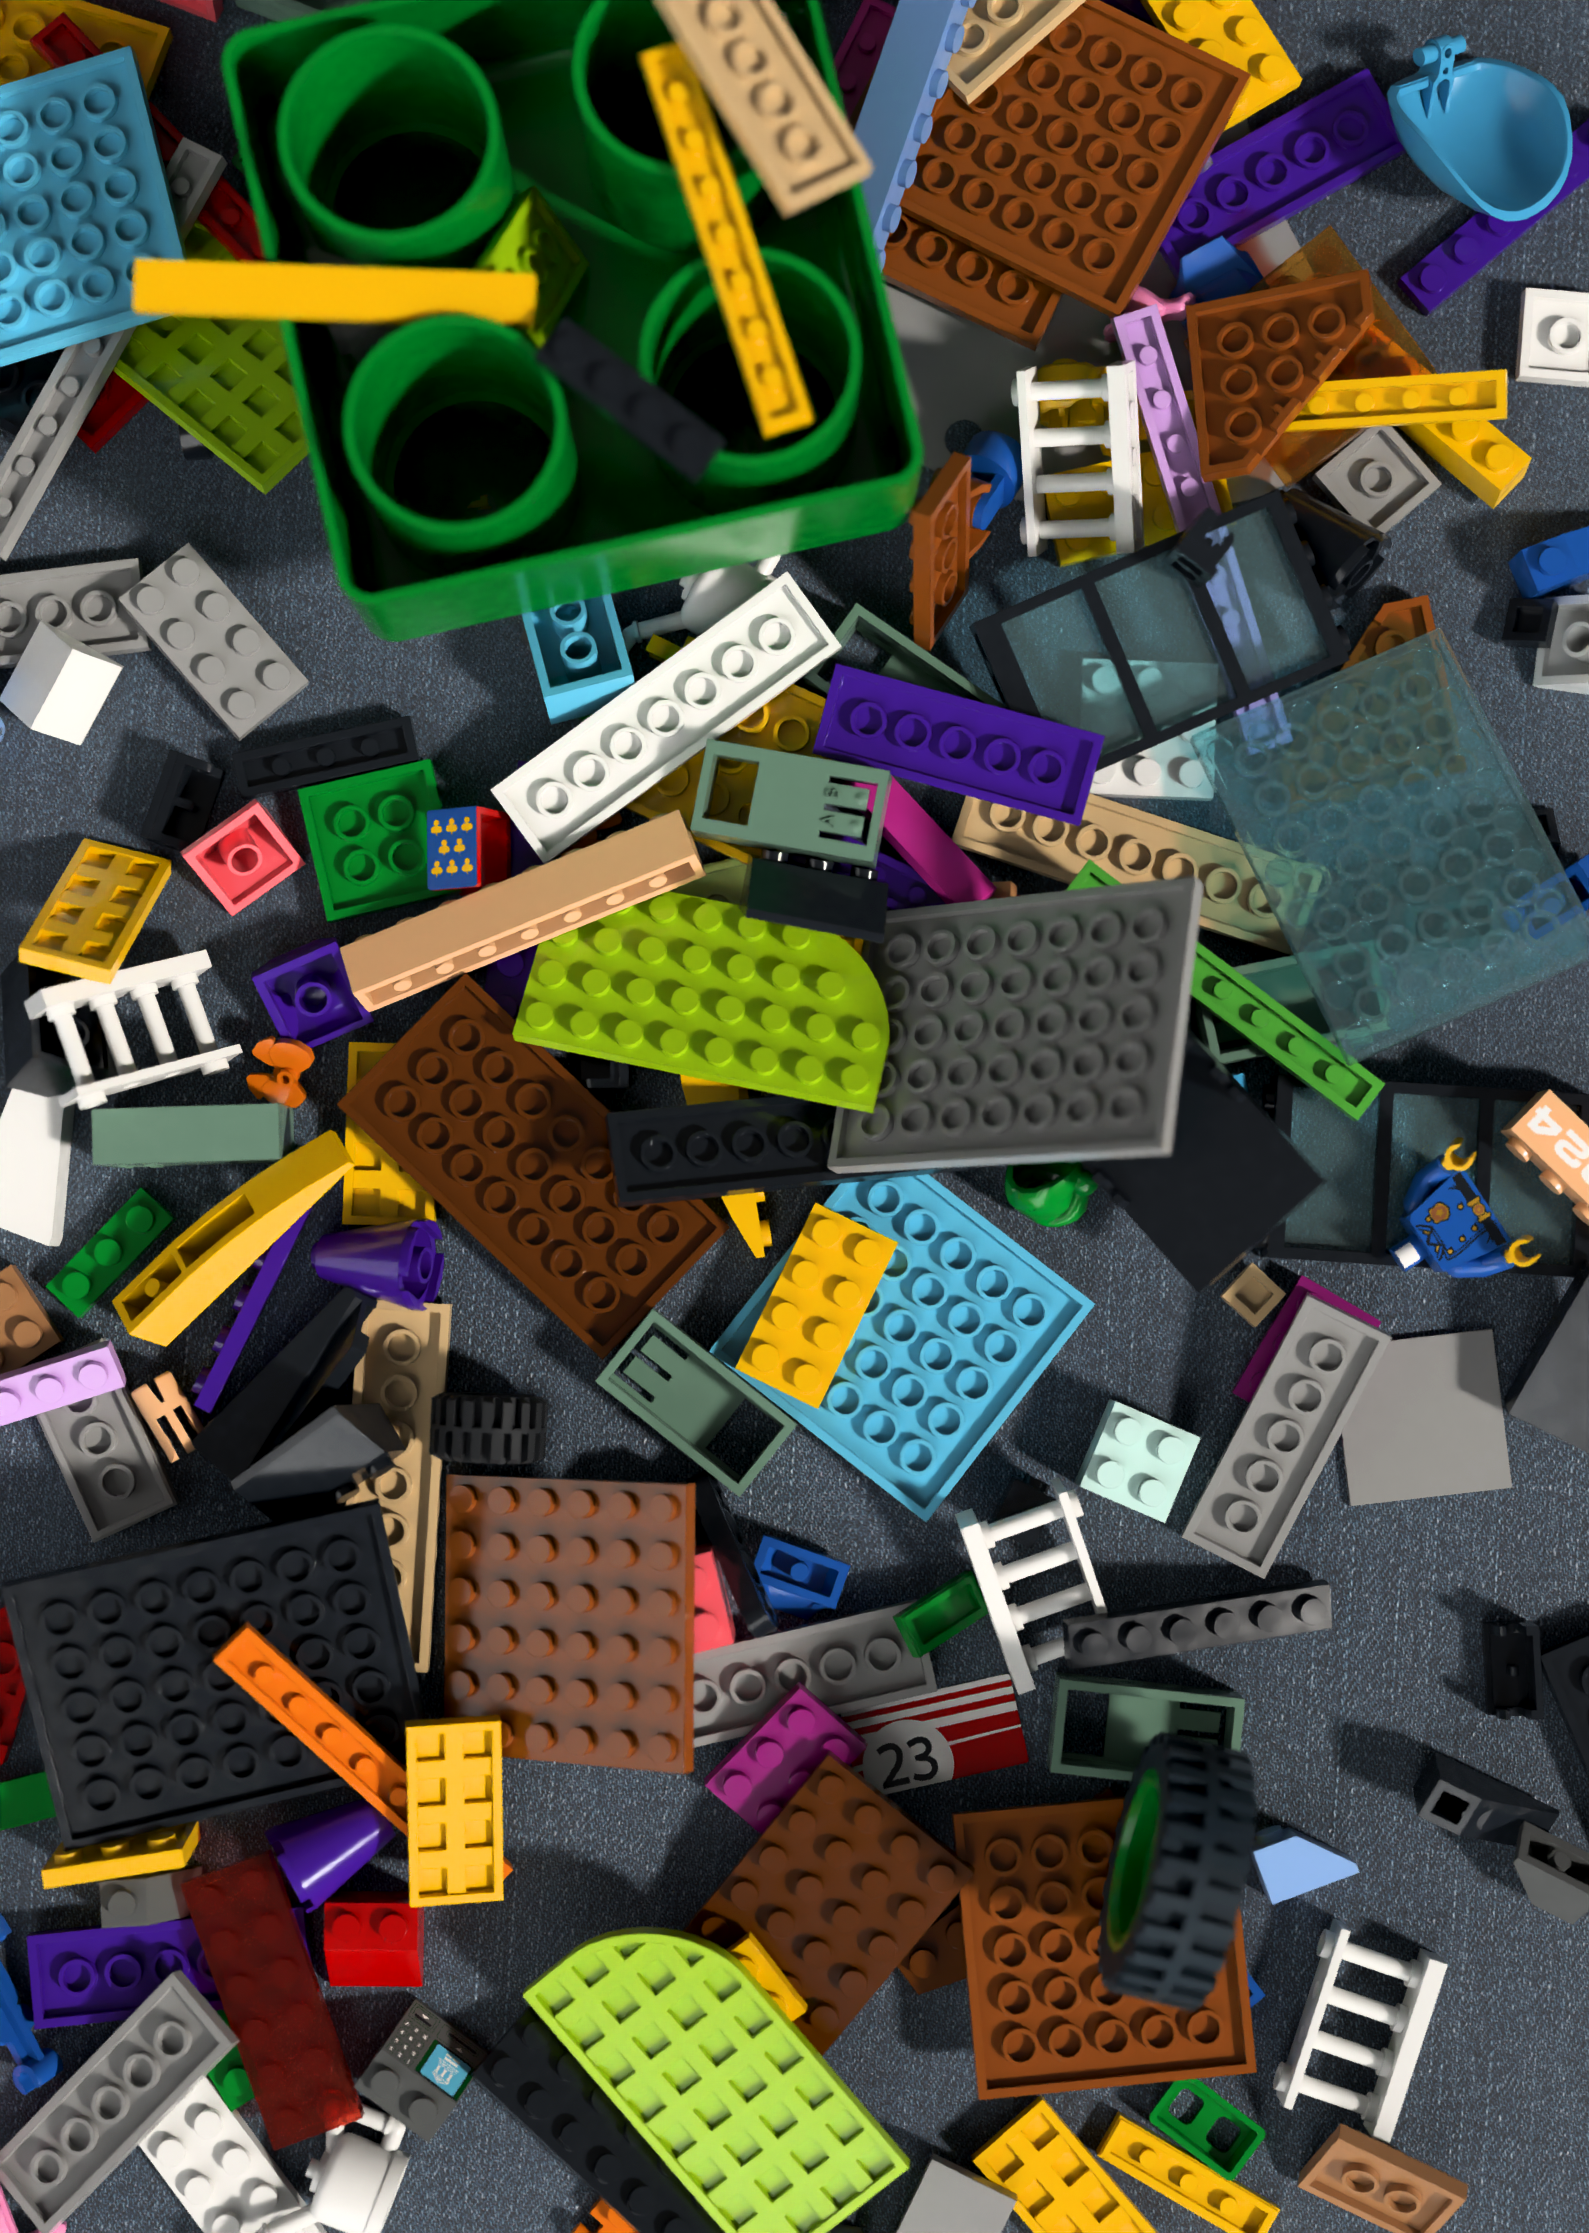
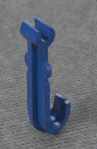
(34, 2064)

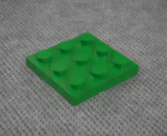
(372, 839)

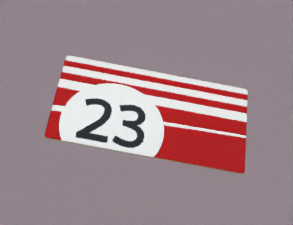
(940, 1735)

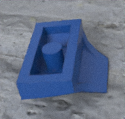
(1215, 273)
(799, 1577)

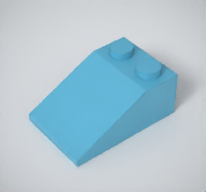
(578, 656)

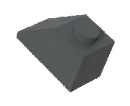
(1552, 1873)
(145, 1897)

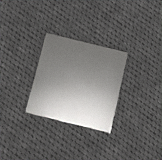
(1428, 1422)

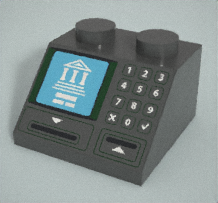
(421, 2069)

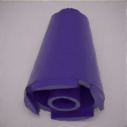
(384, 1261)
(328, 1848)

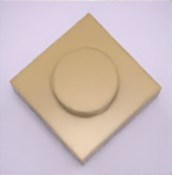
(1252, 1294)

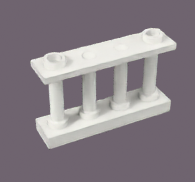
(1118, 434)
(142, 985)
(996, 1578)
(1406, 2020)

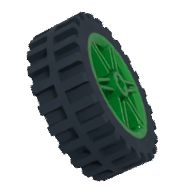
(1177, 1871)

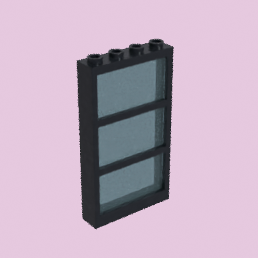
(1152, 654)
(1398, 1135)

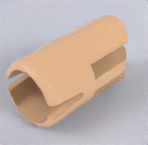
(153, 1409)

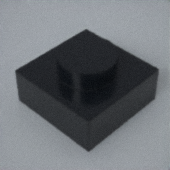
(1530, 623)

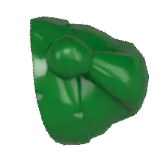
(1049, 1191)

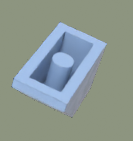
(1295, 1863)

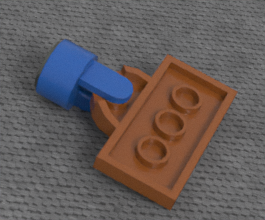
(952, 526)

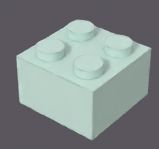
(1137, 1460)

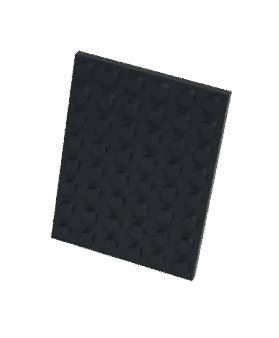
(141, 1716)

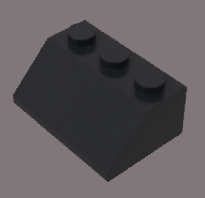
(815, 896)
(33, 1047)
(322, 1462)

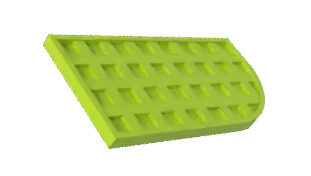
(221, 381)
(713, 999)
(717, 2080)

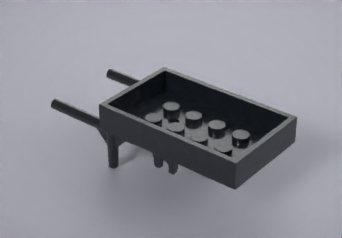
(1226, 1174)

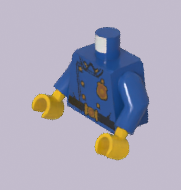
(1454, 1224)

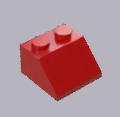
(373, 1939)

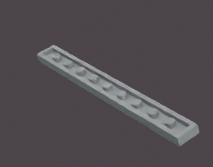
(85, 369)

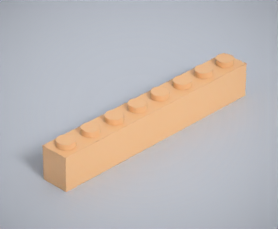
(522, 911)

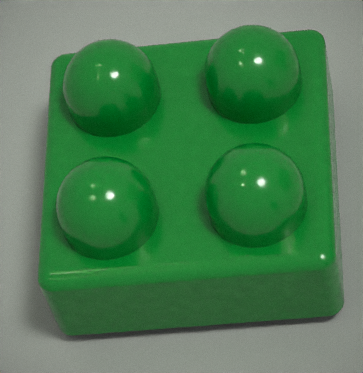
(403, 148)

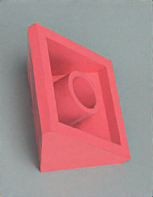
(243, 857)

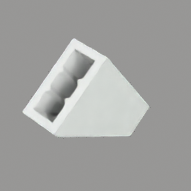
(34, 1165)

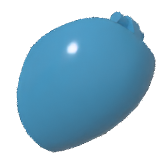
(1483, 129)

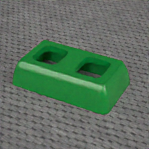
(1193, 2133)

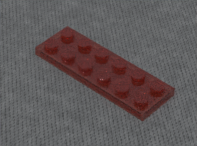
(272, 1999)

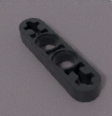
(733, 1555)

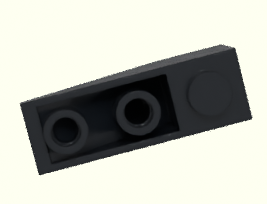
(1475, 1803)

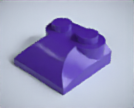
(310, 993)

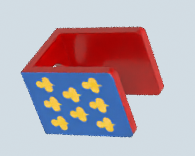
(467, 848)

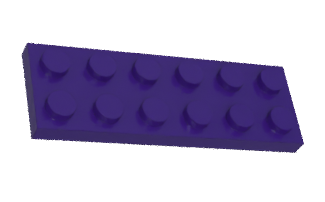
(1286, 167)
(958, 744)
(110, 1972)

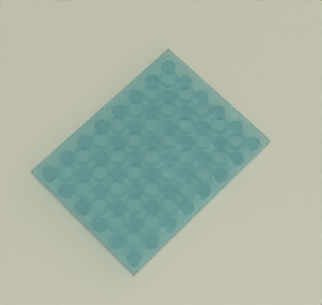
(1395, 846)

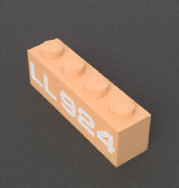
(1557, 1144)

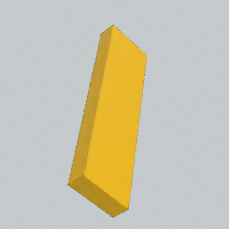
(1185, 2178)

